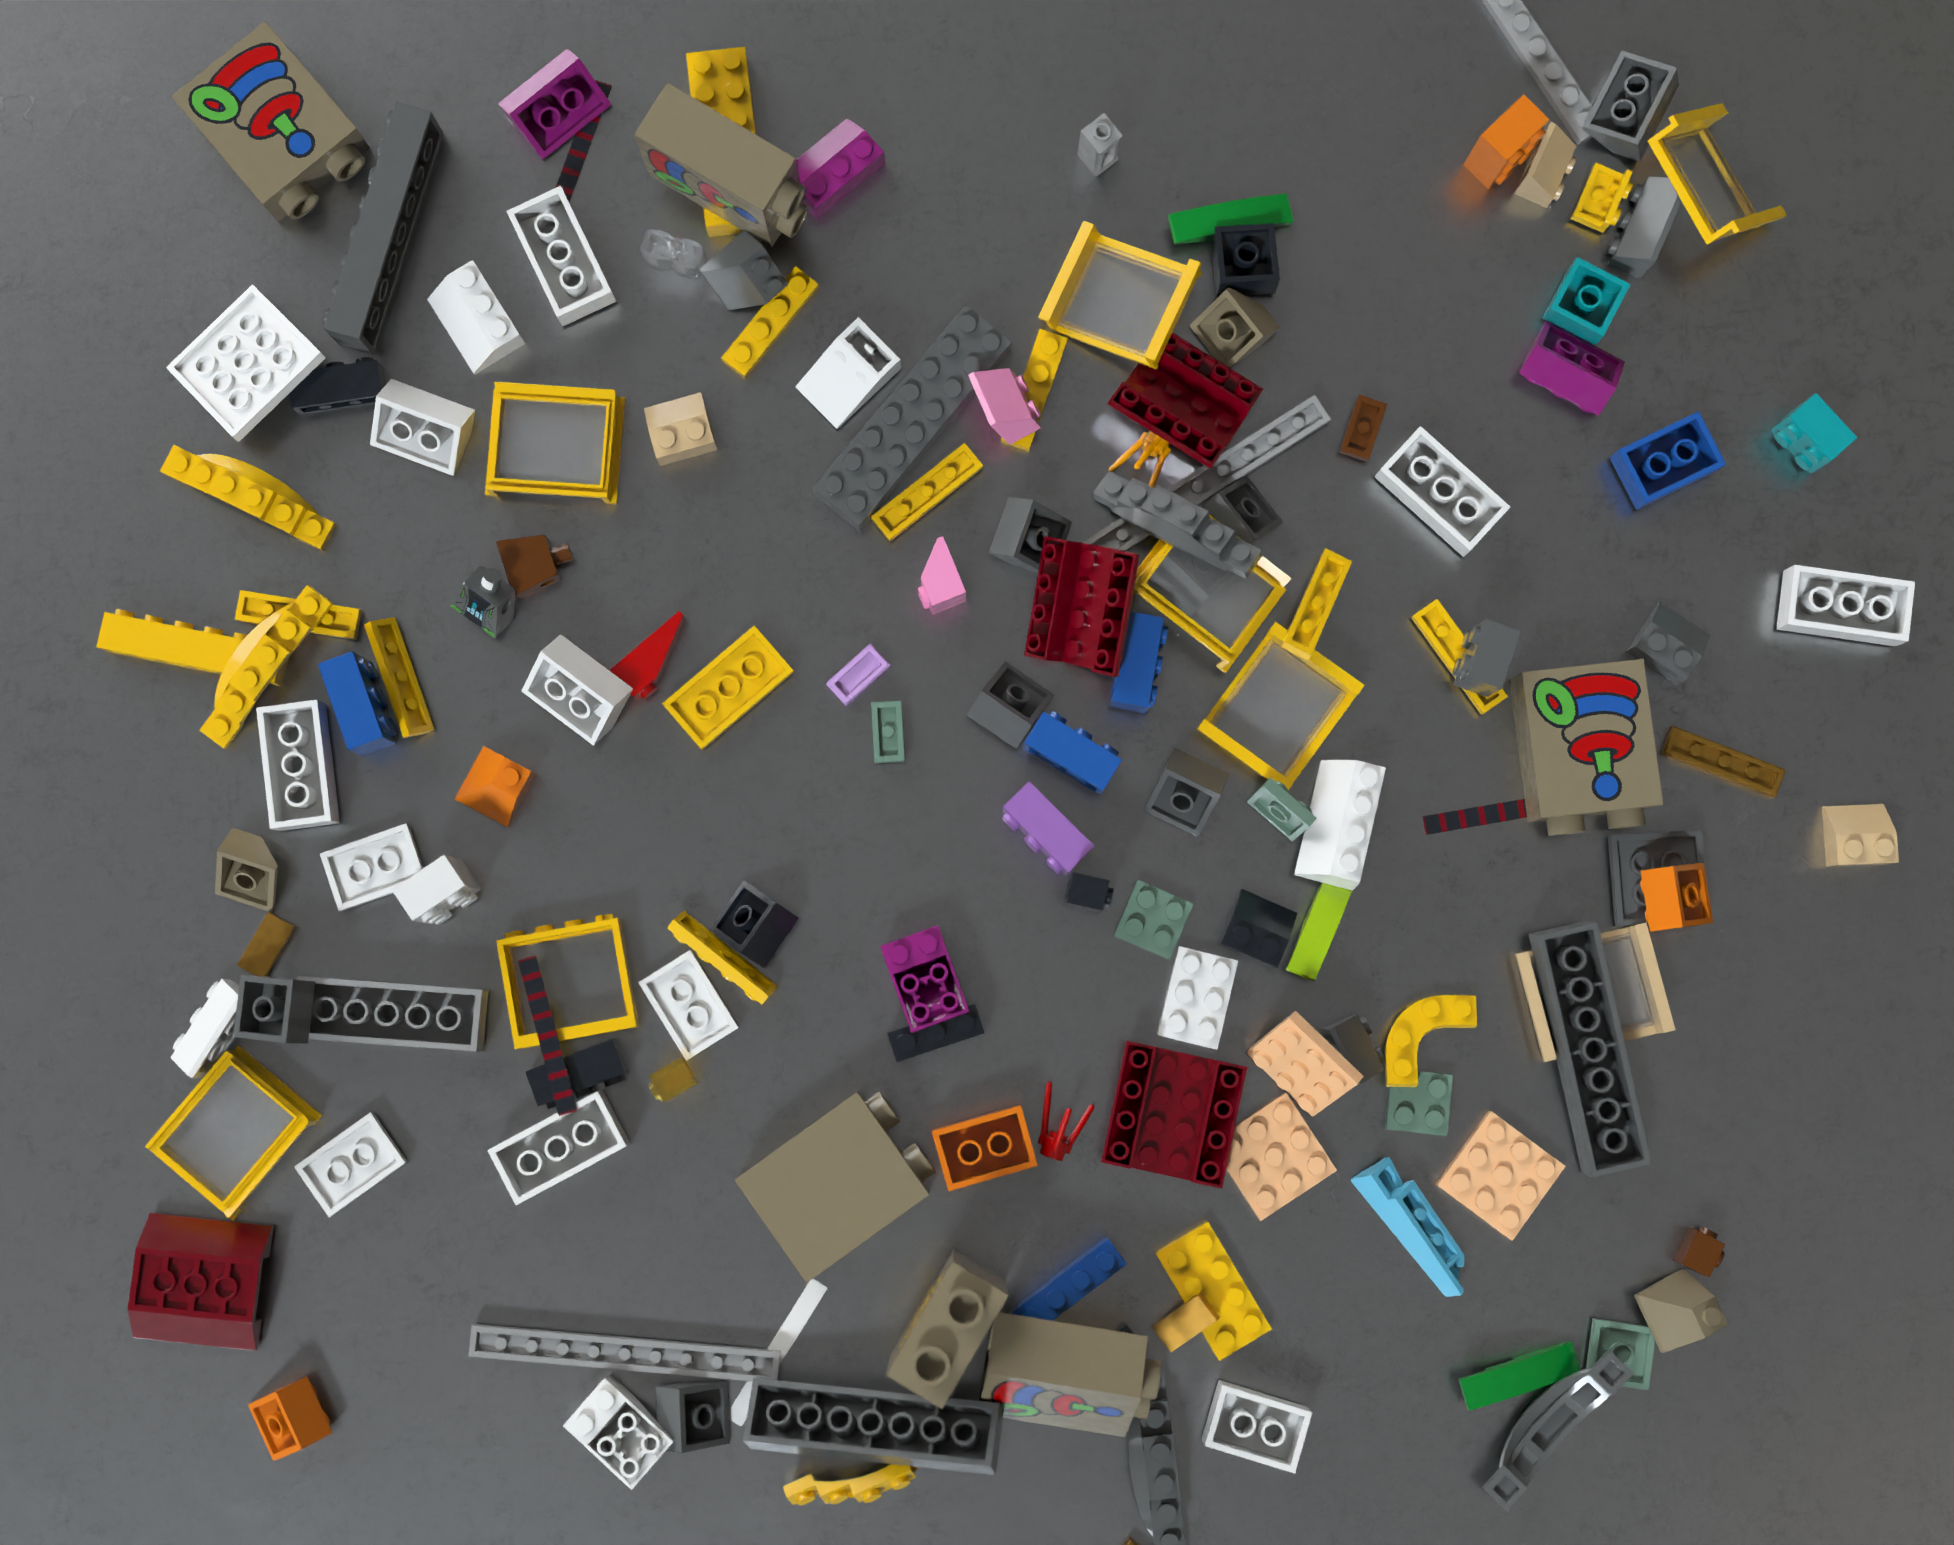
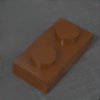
(1363, 428)

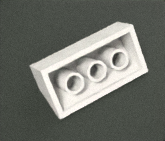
(1345, 812)

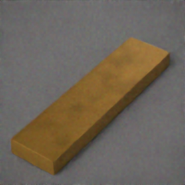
(1722, 762)

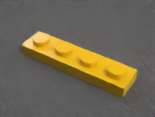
(770, 323)
(1041, 374)
(927, 492)
(1316, 604)
(338, 621)
(1447, 641)
(399, 677)
(720, 955)

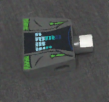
(486, 601)

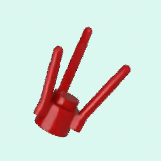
(1056, 1143)

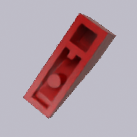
(647, 662)

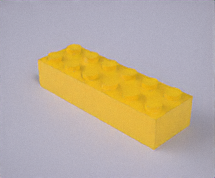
(724, 84)

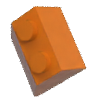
(1676, 896)
(290, 1418)

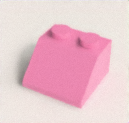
(1006, 403)
(940, 581)

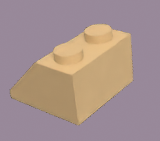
(1546, 167)
(680, 429)
(1859, 836)

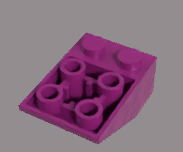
(924, 979)

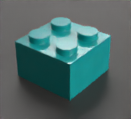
(1586, 301)
(1813, 434)

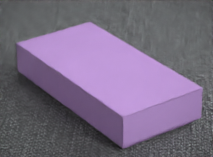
(858, 674)

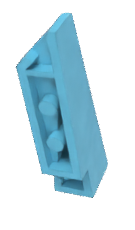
(1413, 1223)

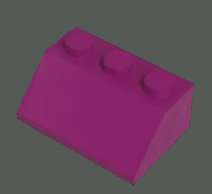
(555, 103)
(837, 166)
(1572, 368)

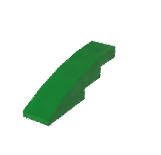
(1199, 222)
(1519, 1375)

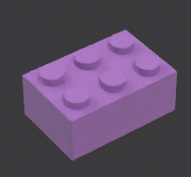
(1046, 829)

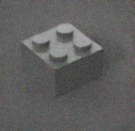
(1486, 657)
(274, 1009)

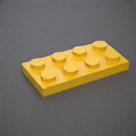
(728, 687)
(1202, 1265)

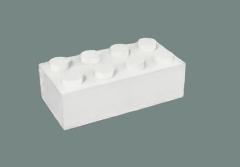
(561, 256)
(1442, 491)
(1845, 605)
(297, 765)
(558, 1147)

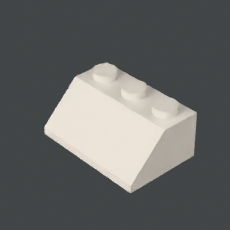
(474, 318)
(421, 426)
(210, 1031)

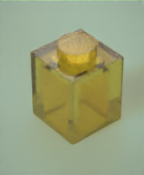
(672, 1080)

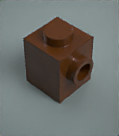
(1700, 1251)

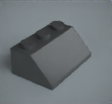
(1632, 104)
(1644, 226)

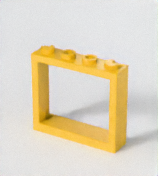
(547, 933)

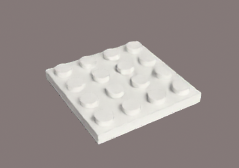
(245, 363)

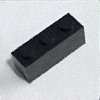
(339, 386)
(1088, 893)
(934, 1037)
(585, 1069)

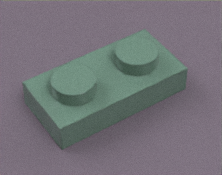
(887, 732)

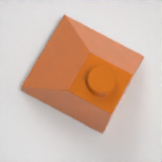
(495, 786)

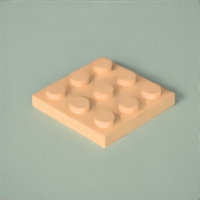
(1304, 1064)
(1276, 1157)
(1500, 1175)

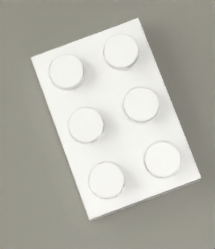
(371, 866)
(1197, 997)
(688, 1005)
(350, 1164)

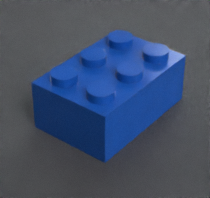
(1667, 460)
(1139, 664)
(358, 703)
(1072, 752)

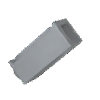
(1095, 141)

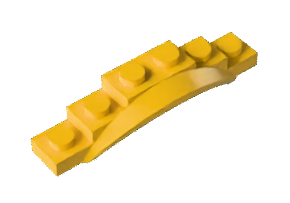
(251, 492)
(259, 660)
(863, 1488)

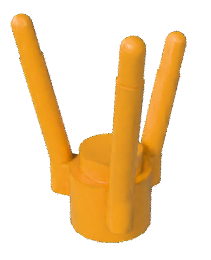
(1151, 446)

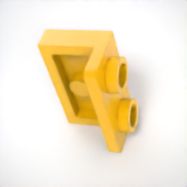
(1601, 197)

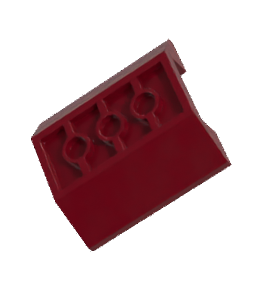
(1188, 400)
(1082, 605)
(1174, 1114)
(198, 1281)

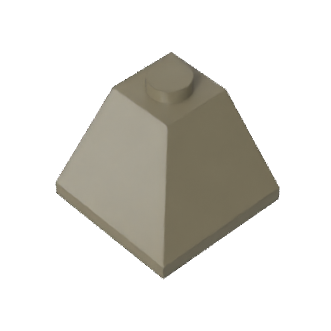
(1234, 327)
(246, 870)
(1680, 1311)

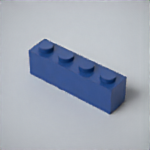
(1071, 1282)

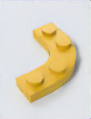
(1416, 1022)

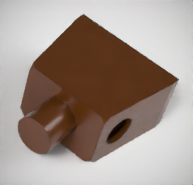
(532, 563)

